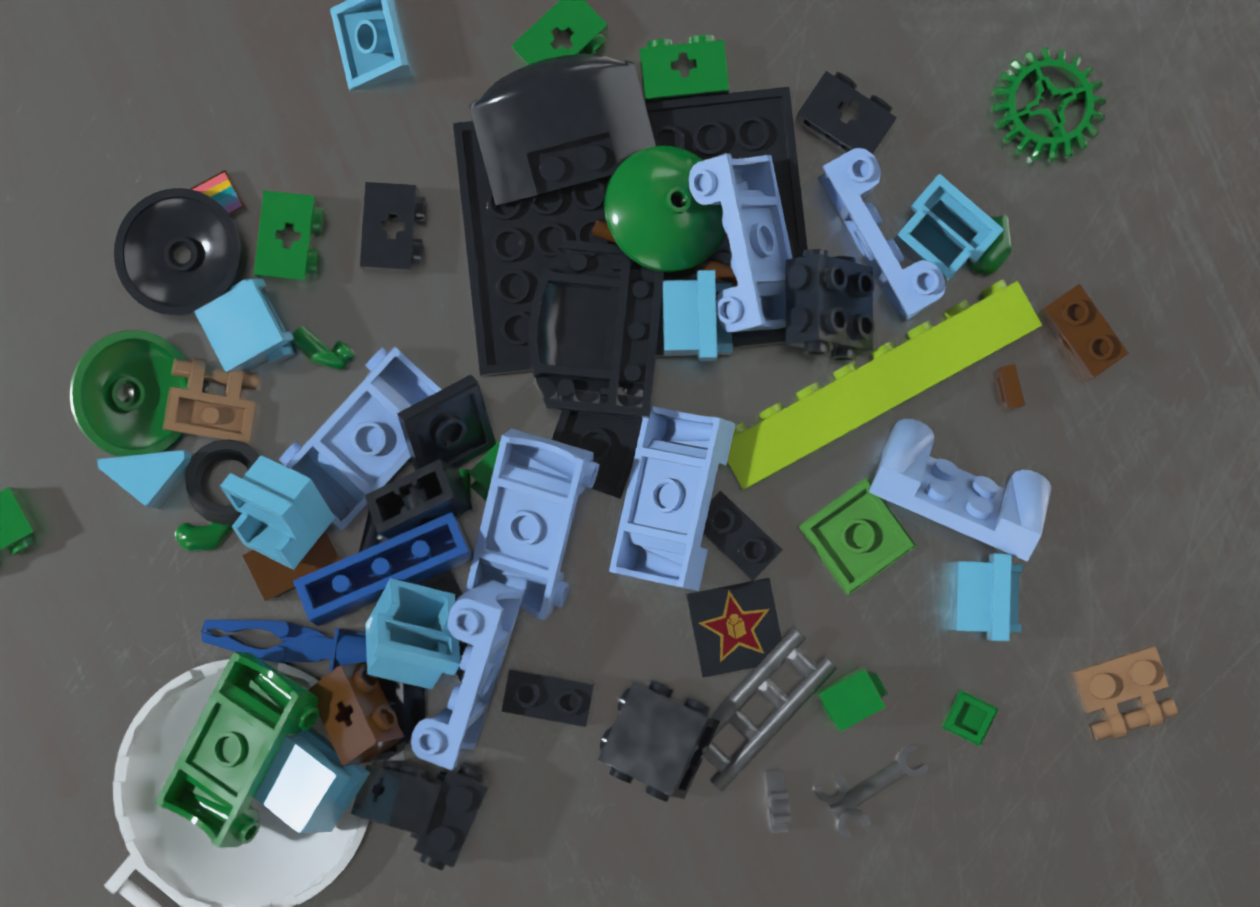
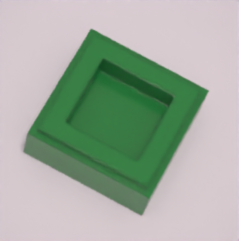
(969, 718)

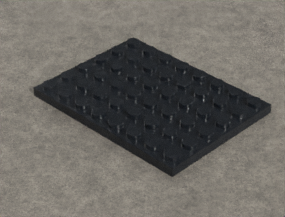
(518, 239)

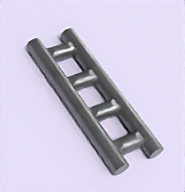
(785, 705)

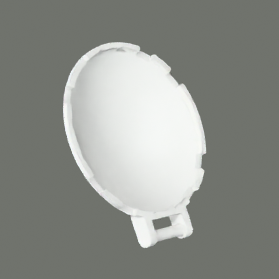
(176, 854)

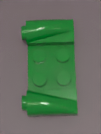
(235, 748)

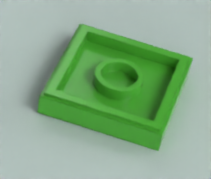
(857, 536)

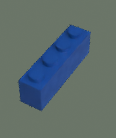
(363, 576)

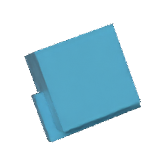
(946, 229)
(691, 318)
(245, 327)
(279, 511)
(986, 596)
(411, 635)
(309, 783)

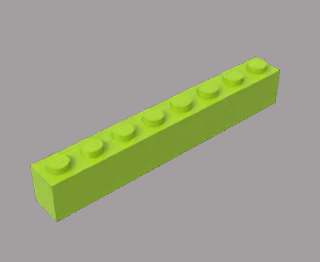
(880, 384)

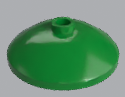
(646, 220)
(144, 367)

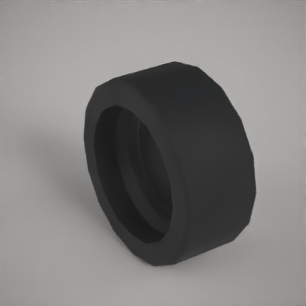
(199, 463)

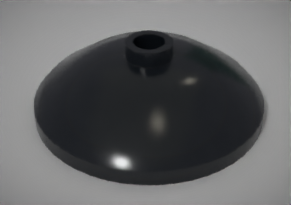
(156, 234)

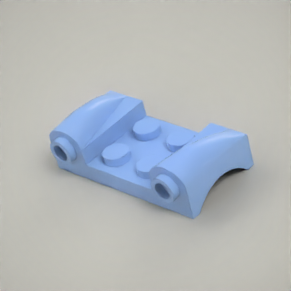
(848, 184)
(756, 238)
(363, 438)
(670, 497)
(964, 502)
(531, 518)
(486, 621)

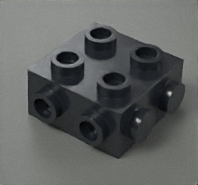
(829, 305)
(658, 740)
(453, 815)

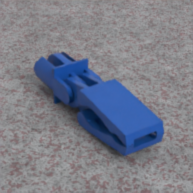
(299, 643)

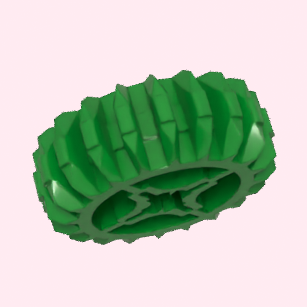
(1042, 86)

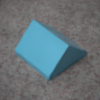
(370, 42)
(148, 476)

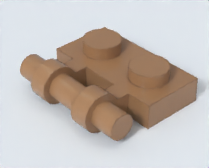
(209, 414)
(1121, 680)

